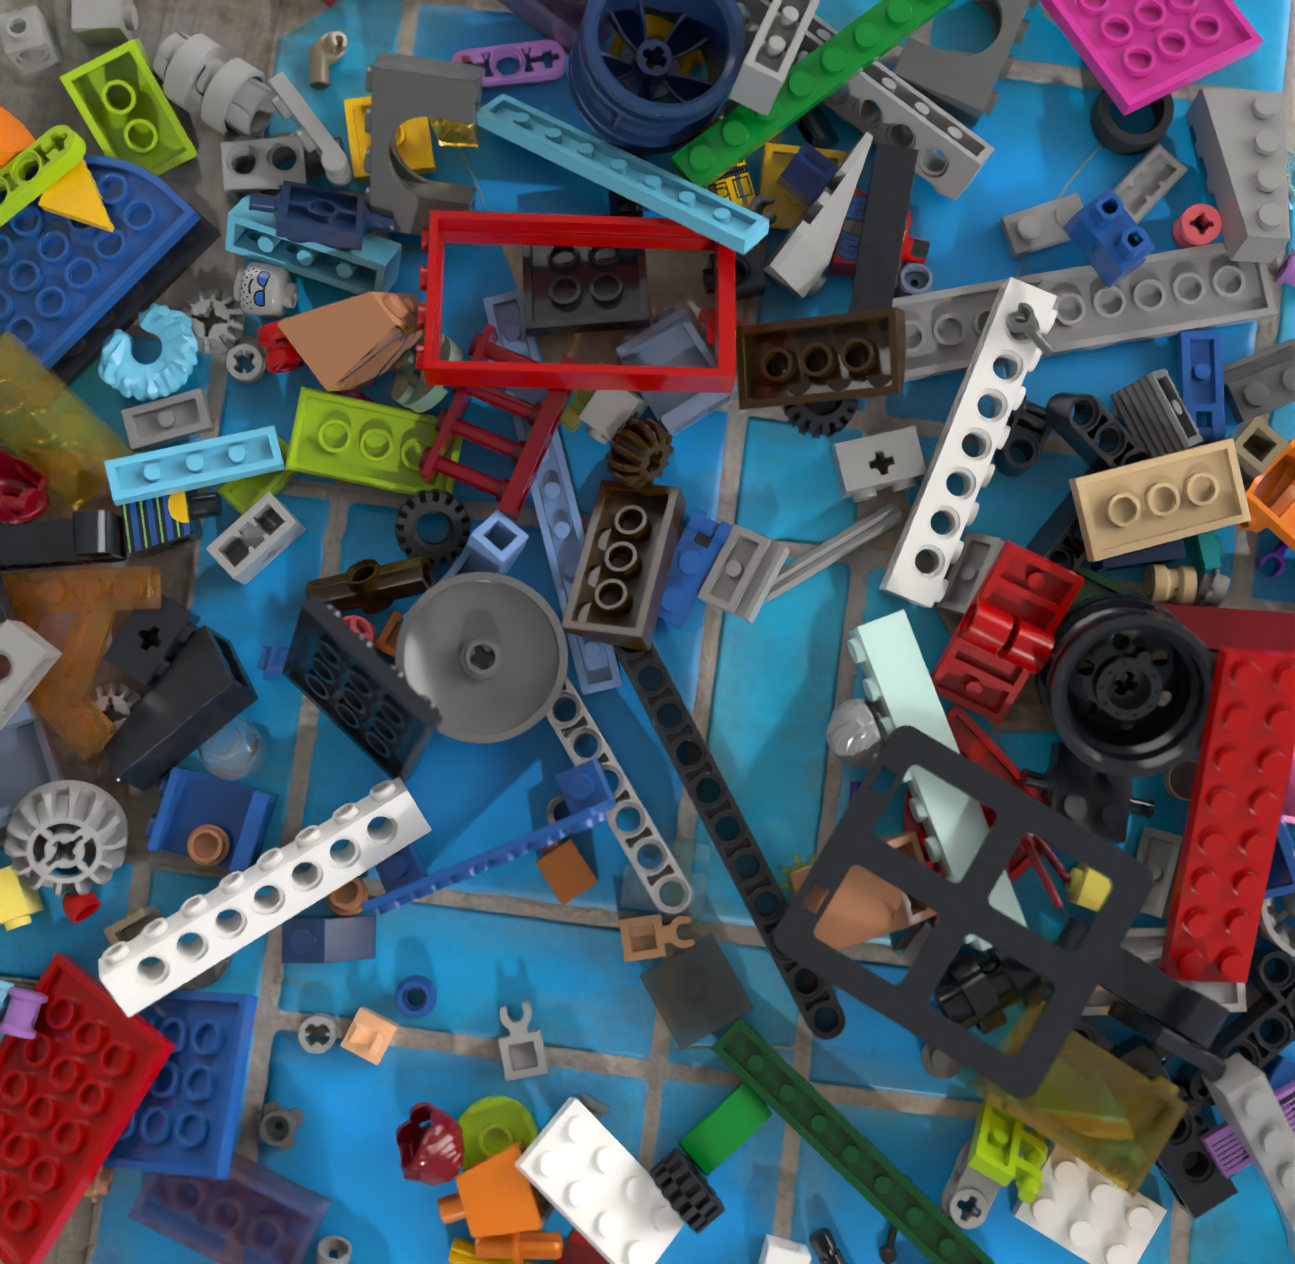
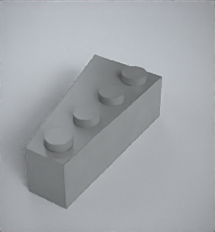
(1246, 167)

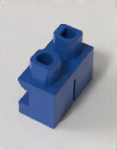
(1114, 233)

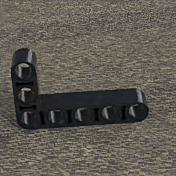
(1082, 434)

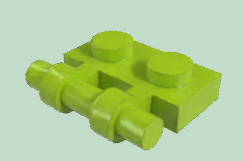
(996, 1149)

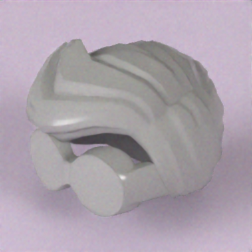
(855, 732)

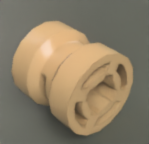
(1171, 585)

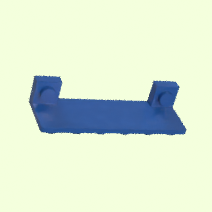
(407, 879)

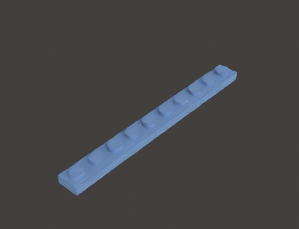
(553, 499)

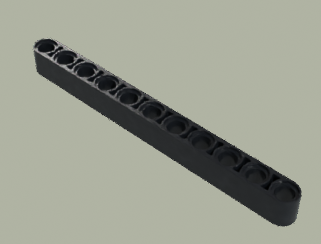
(749, 887)

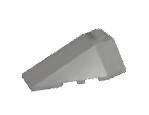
(810, 242)

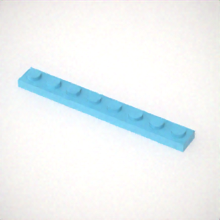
(624, 173)

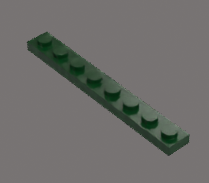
(846, 1148)

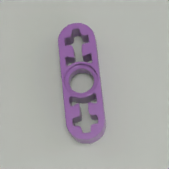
(518, 51)

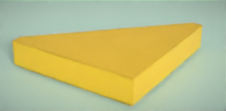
(77, 198)

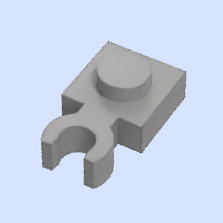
(523, 1048)

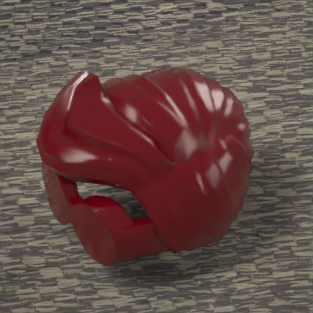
(21, 490)
(432, 1151)

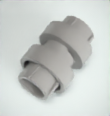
(202, 78)

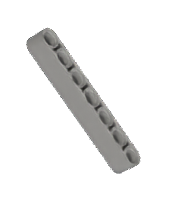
(626, 797)

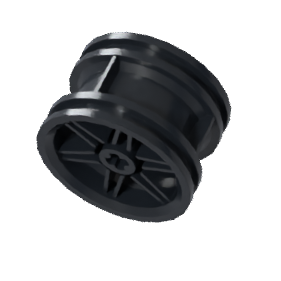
(1162, 733)

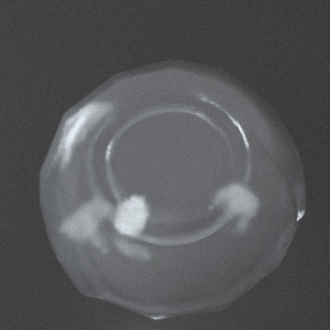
(234, 751)

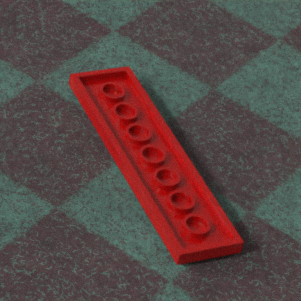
(1232, 817)

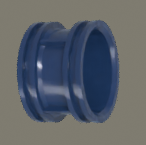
(635, 119)

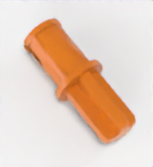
(520, 1246)

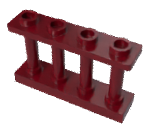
(526, 454)

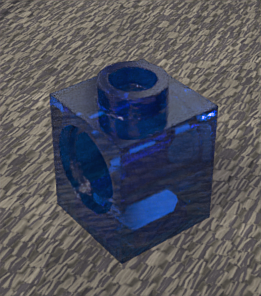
(807, 174)

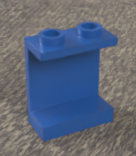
(202, 799)

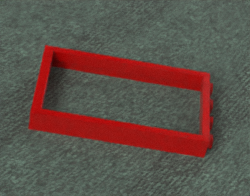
(574, 232)

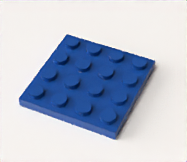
(195, 1100)

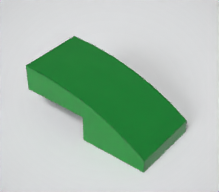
(724, 1128)

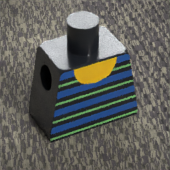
(167, 521)

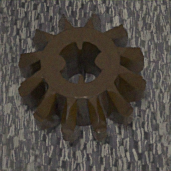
(639, 452)

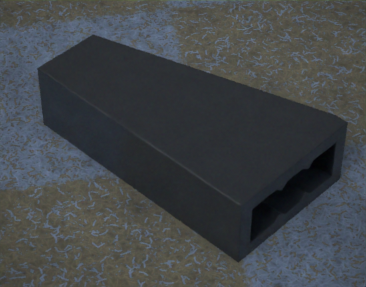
(181, 711)

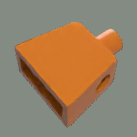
(495, 1196)

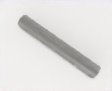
(835, 549)

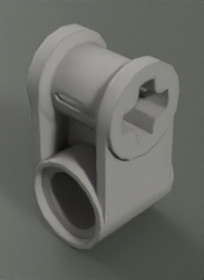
(968, 1185)

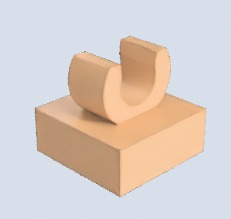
(369, 1035)

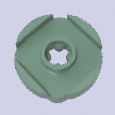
(410, 384)

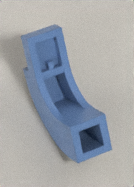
(489, 548)

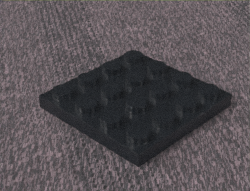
(360, 690)

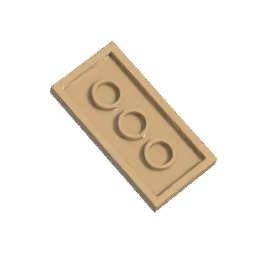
(1160, 500)

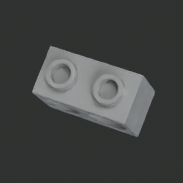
(268, 156)

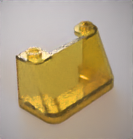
(1093, 1106)

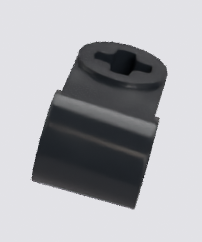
(1028, 433)

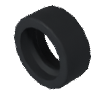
(1125, 143)

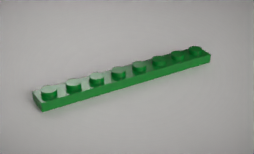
(804, 87)

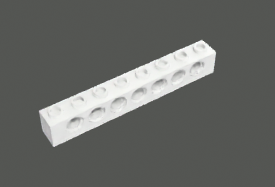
(902, 576)
(140, 985)

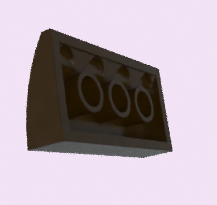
(821, 358)
(625, 564)

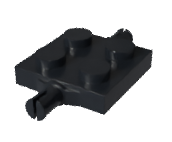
(1087, 795)

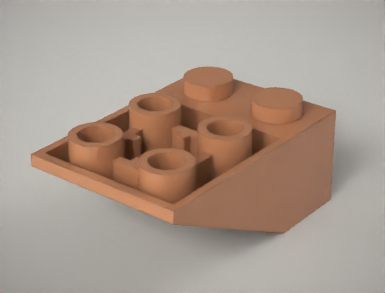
(864, 902)

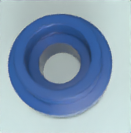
(273, 660)
(404, 1003)

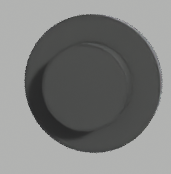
(938, 1063)

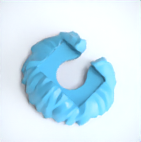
(163, 375)

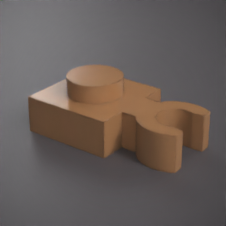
(646, 936)

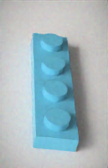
(194, 465)

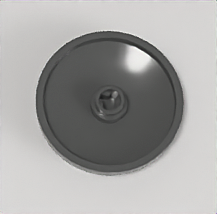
(484, 655)

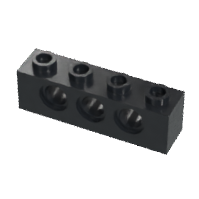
(1194, 1188)

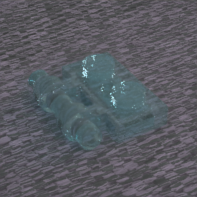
(672, 894)

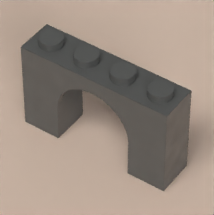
(966, 83)
(404, 90)

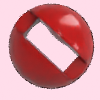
(80, 906)

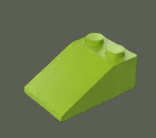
(129, 109)

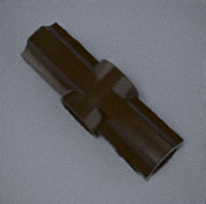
(373, 585)

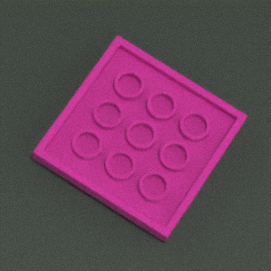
(1153, 45)

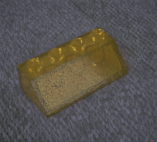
(53, 426)

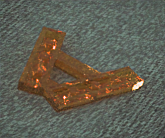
(95, 599)

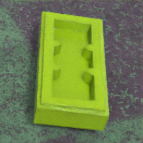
(247, 491)

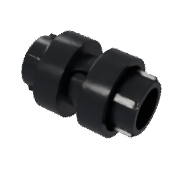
(982, 991)

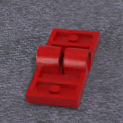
(1005, 632)

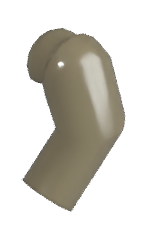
(323, 55)

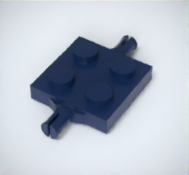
(321, 215)

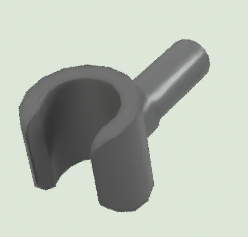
(1029, 328)

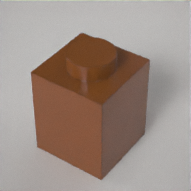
(566, 869)

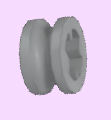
(234, 366)
(317, 1046)

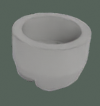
(334, 1244)

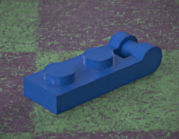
(1201, 379)
(691, 567)

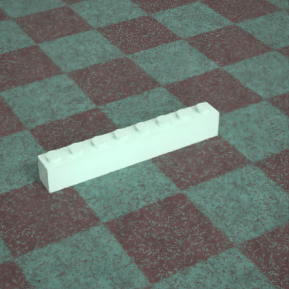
(907, 696)

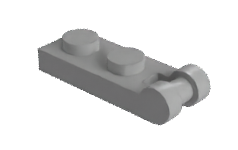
(311, 131)

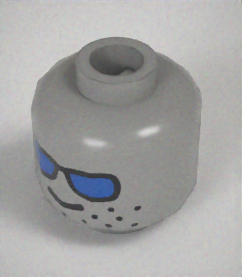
(265, 290)

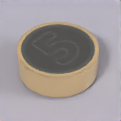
(1180, 780)

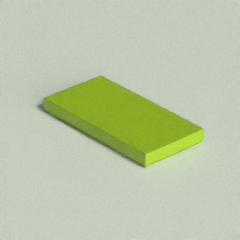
(364, 443)

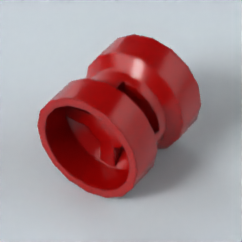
(281, 354)

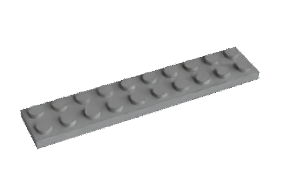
(1165, 295)

